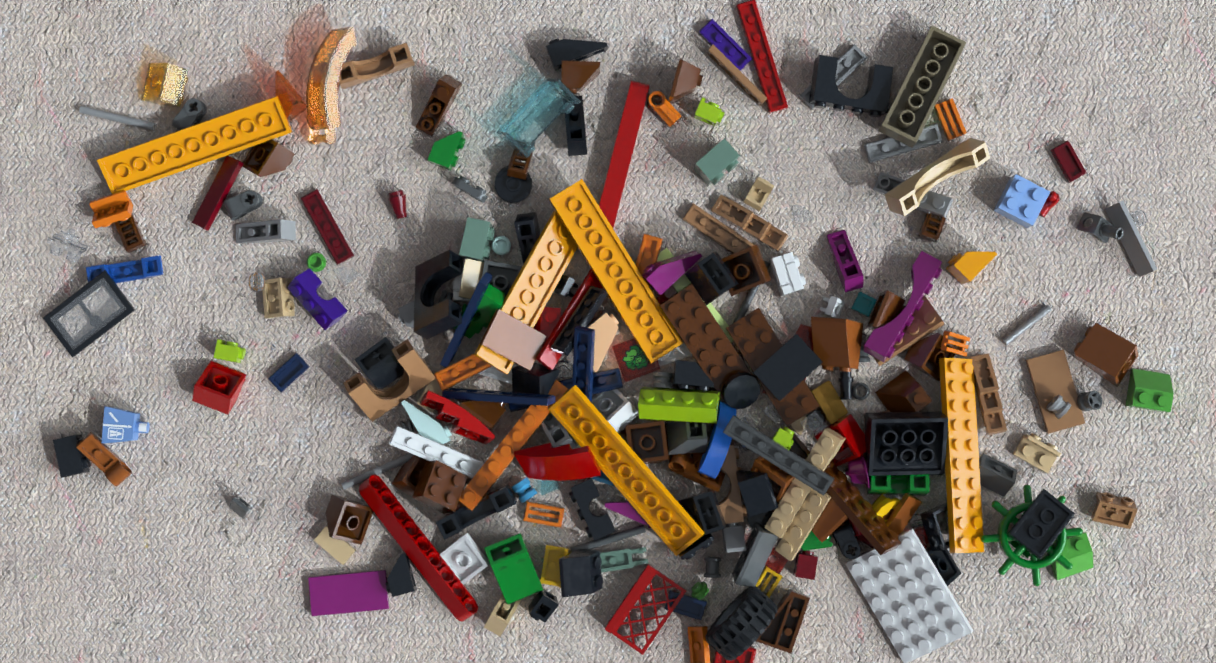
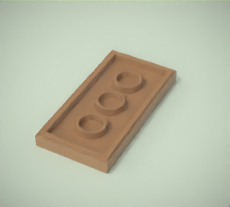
(1053, 377)

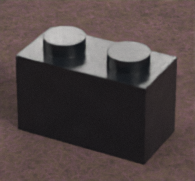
(69, 458)

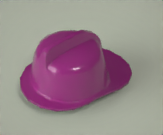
(857, 471)

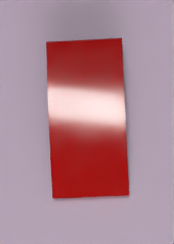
(462, 421)
(557, 463)

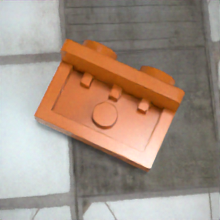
(111, 209)

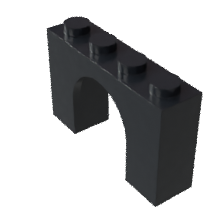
(825, 91)
(429, 277)
(464, 517)

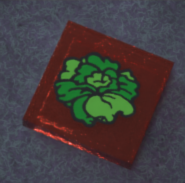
(632, 360)

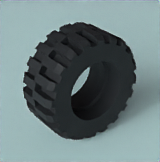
(741, 623)

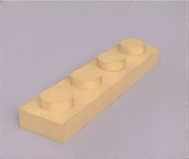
(802, 524)

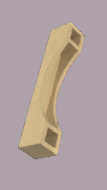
(909, 194)
(788, 507)

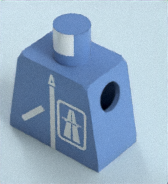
(122, 425)

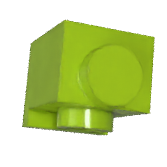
(709, 112)
(229, 352)
(784, 437)

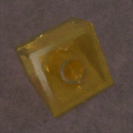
(165, 84)

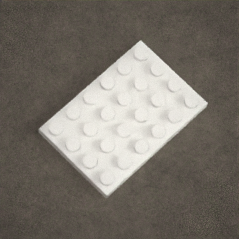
(909, 598)

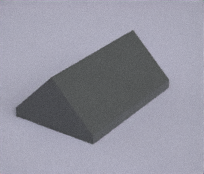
(755, 557)

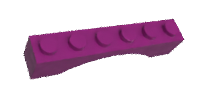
(883, 339)

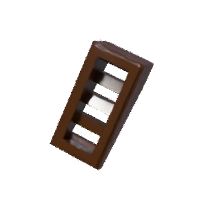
(518, 172)
(928, 235)
(125, 240)

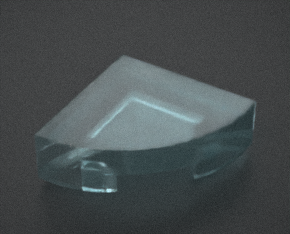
(548, 486)

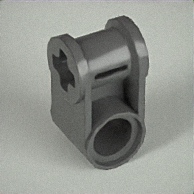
(188, 115)
(239, 205)

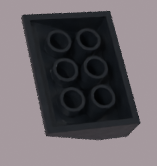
(905, 443)

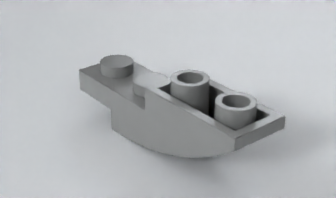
(930, 203)

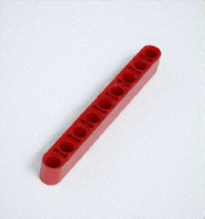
(623, 150)
(418, 548)

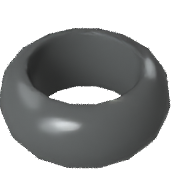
(854, 391)

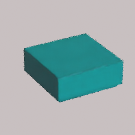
(863, 304)

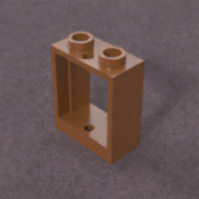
(776, 474)

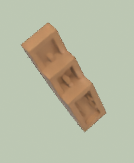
(749, 223)
(988, 395)

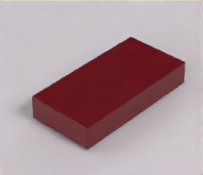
(1068, 161)

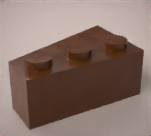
(786, 623)

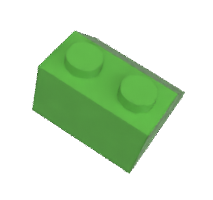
(1149, 391)
(1078, 552)

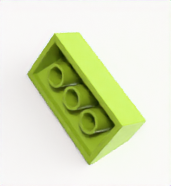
(678, 404)

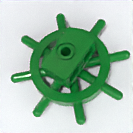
(1006, 542)

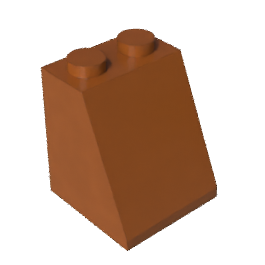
(837, 342)
(1106, 353)
(829, 520)

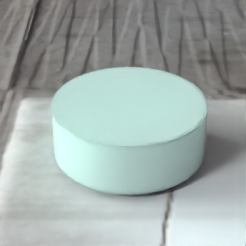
(501, 245)

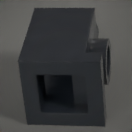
(545, 611)

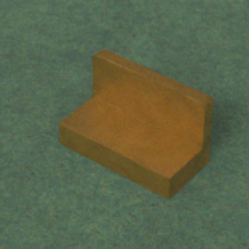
(829, 402)

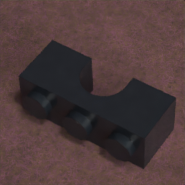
(597, 525)

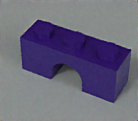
(323, 311)

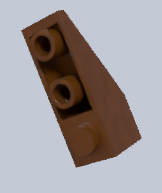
(438, 104)

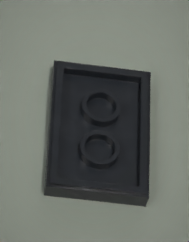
(788, 367)
(1041, 524)

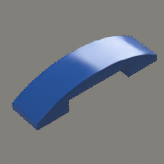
(130, 270)
(719, 443)

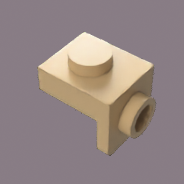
(758, 193)

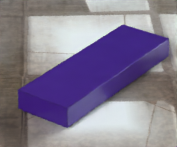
(723, 42)

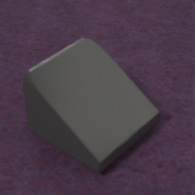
(240, 507)

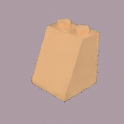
(605, 331)

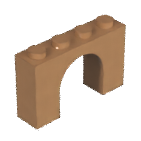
(379, 401)

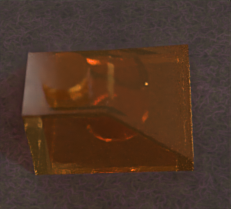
(290, 100)

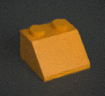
(968, 265)

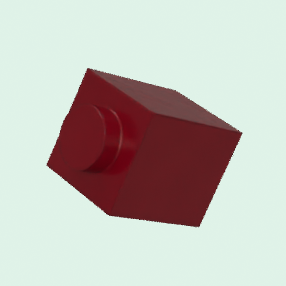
(805, 565)

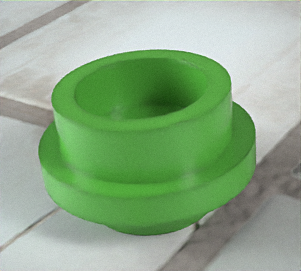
(316, 262)
(699, 590)

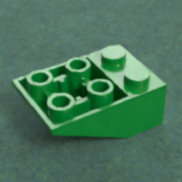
(513, 568)

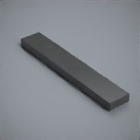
(778, 455)

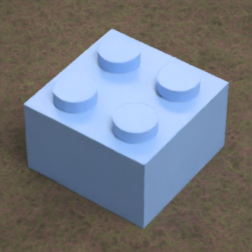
(1021, 201)

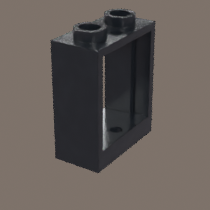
(933, 530)

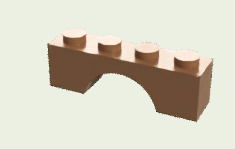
(391, 61)
(731, 505)

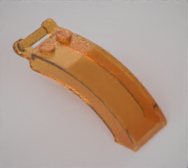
(324, 82)

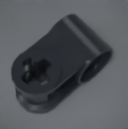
(844, 537)

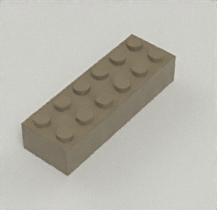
(922, 86)

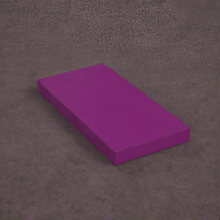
(348, 593)

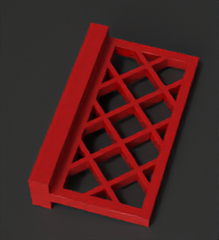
(631, 599)

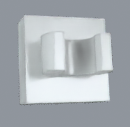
(834, 307)

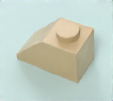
(501, 616)

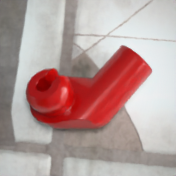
(1051, 201)

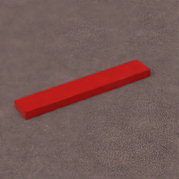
(762, 56)
(547, 355)

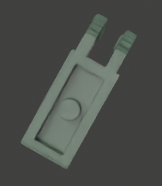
(621, 559)

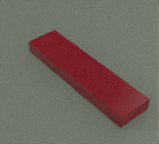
(217, 193)
(327, 227)

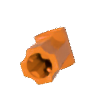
(665, 109)

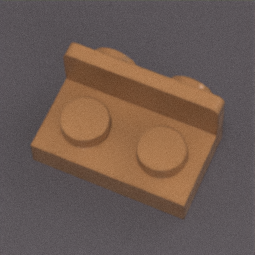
(1114, 510)

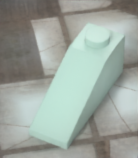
(427, 425)

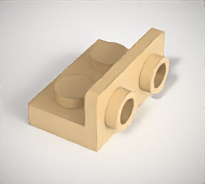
(278, 299)
(1036, 453)

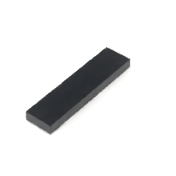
(581, 317)

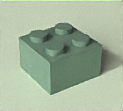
(716, 162)
(476, 240)

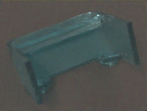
(536, 115)

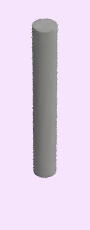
(1026, 325)

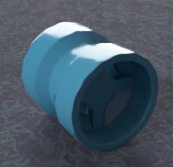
(521, 486)

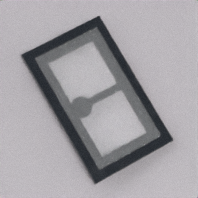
(89, 313)

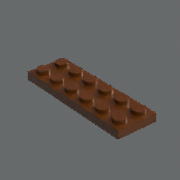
(703, 336)
(757, 344)
(860, 512)

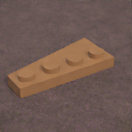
(924, 323)

